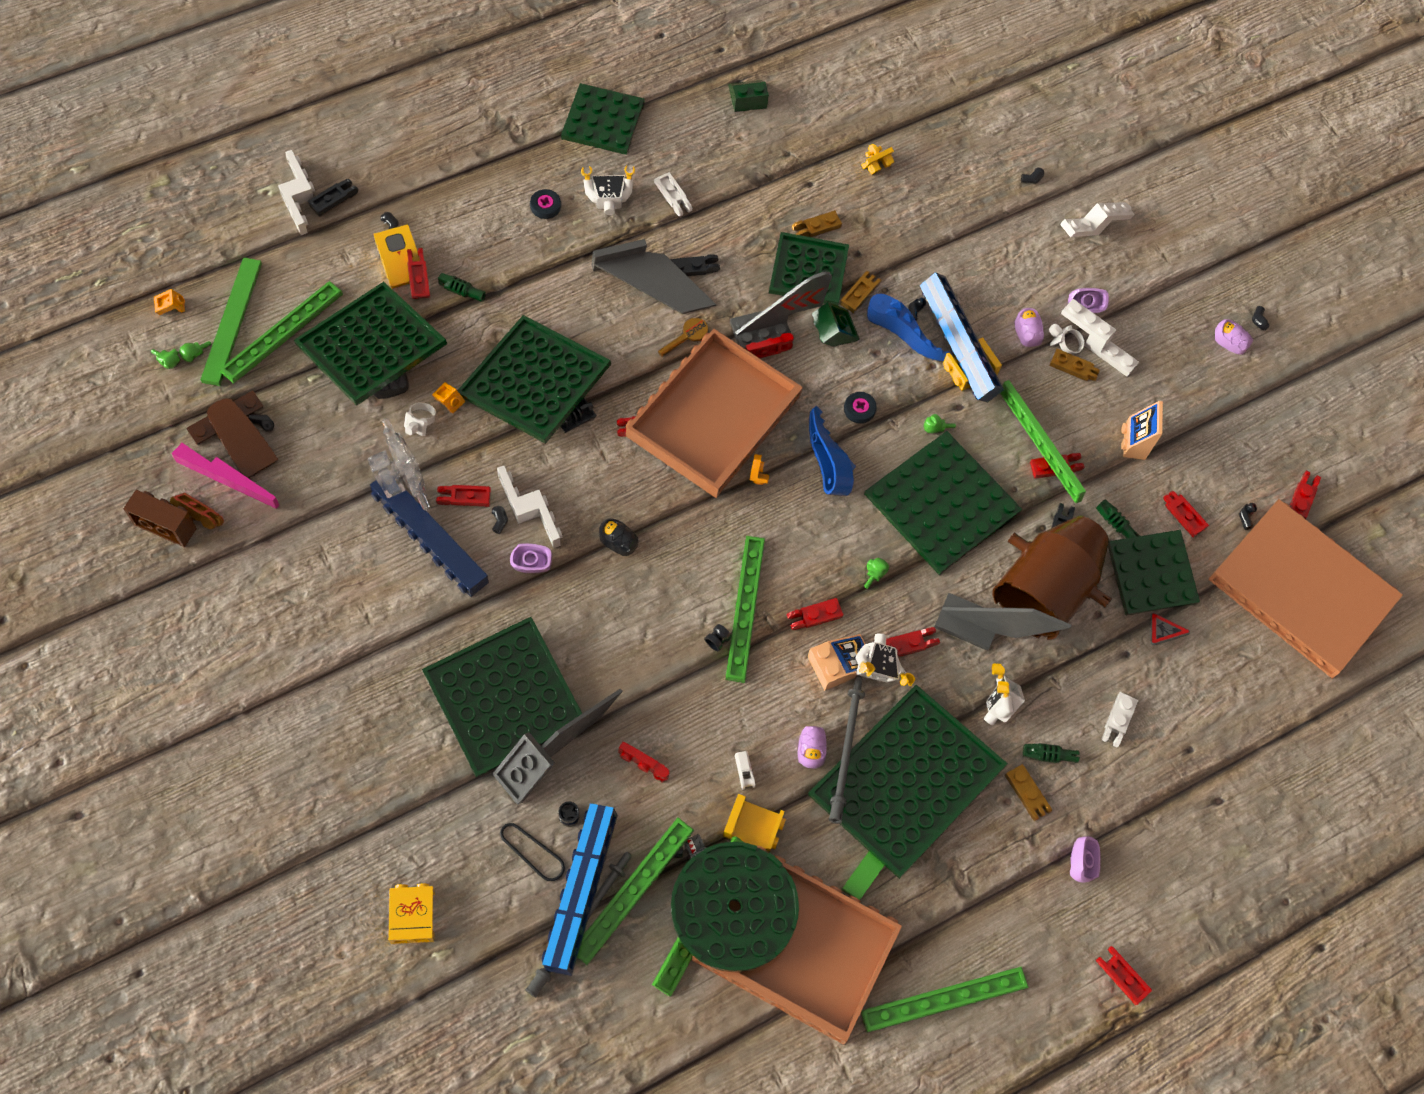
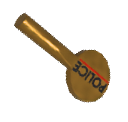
(693, 329)

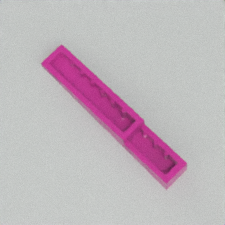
(222, 473)

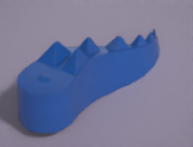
(897, 318)
(833, 461)

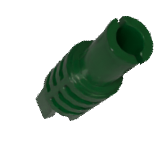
(460, 287)
(1115, 518)
(1049, 753)

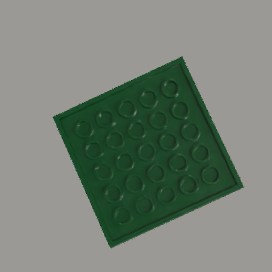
(370, 343)
(534, 378)
(942, 502)
(500, 693)

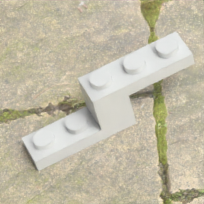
(297, 191)
(1097, 219)
(1100, 337)
(529, 506)

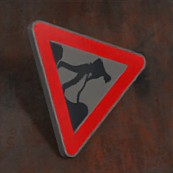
(1165, 630)

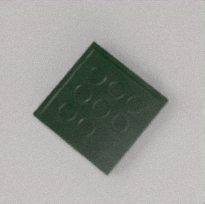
(602, 119)
(803, 257)
(1153, 572)

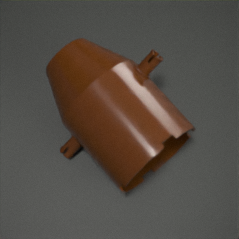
(1056, 571)

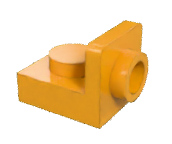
(168, 301)
(449, 397)
(756, 477)

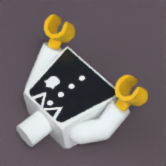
(608, 190)
(881, 662)
(1004, 699)

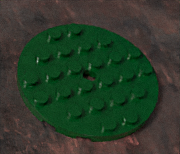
(726, 937)

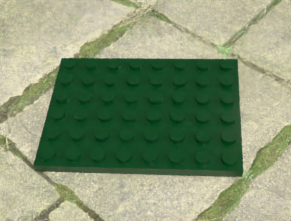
(909, 780)

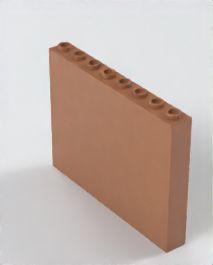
(713, 412)
(1306, 588)
(828, 961)

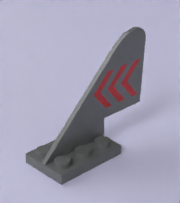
(773, 320)

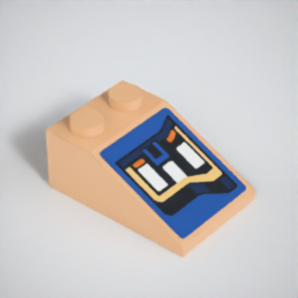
(1142, 431)
(836, 660)

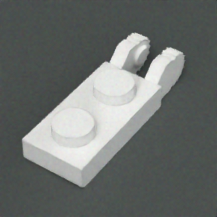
(673, 193)
(1119, 717)

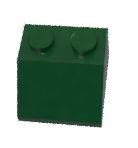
(749, 95)
(834, 325)

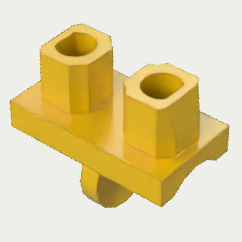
(872, 162)

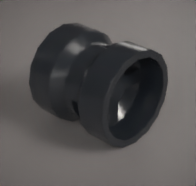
(718, 637)
(568, 810)

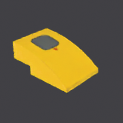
(393, 252)

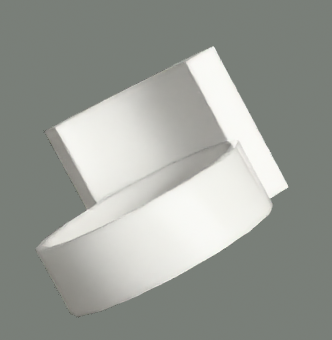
(1059, 338)
(414, 425)

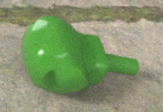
(192, 350)
(167, 359)
(935, 424)
(876, 570)

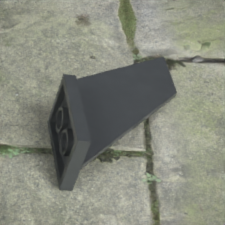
(652, 275)
(979, 624)
(531, 762)

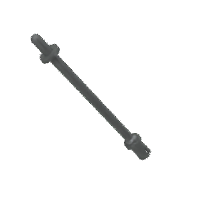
(838, 801)
(542, 975)

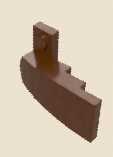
(236, 433)

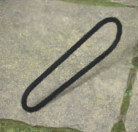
(537, 842)

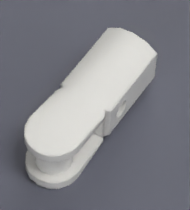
(744, 767)

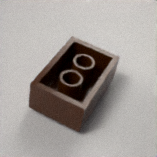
(160, 517)

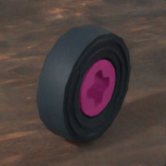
(548, 211)
(858, 415)

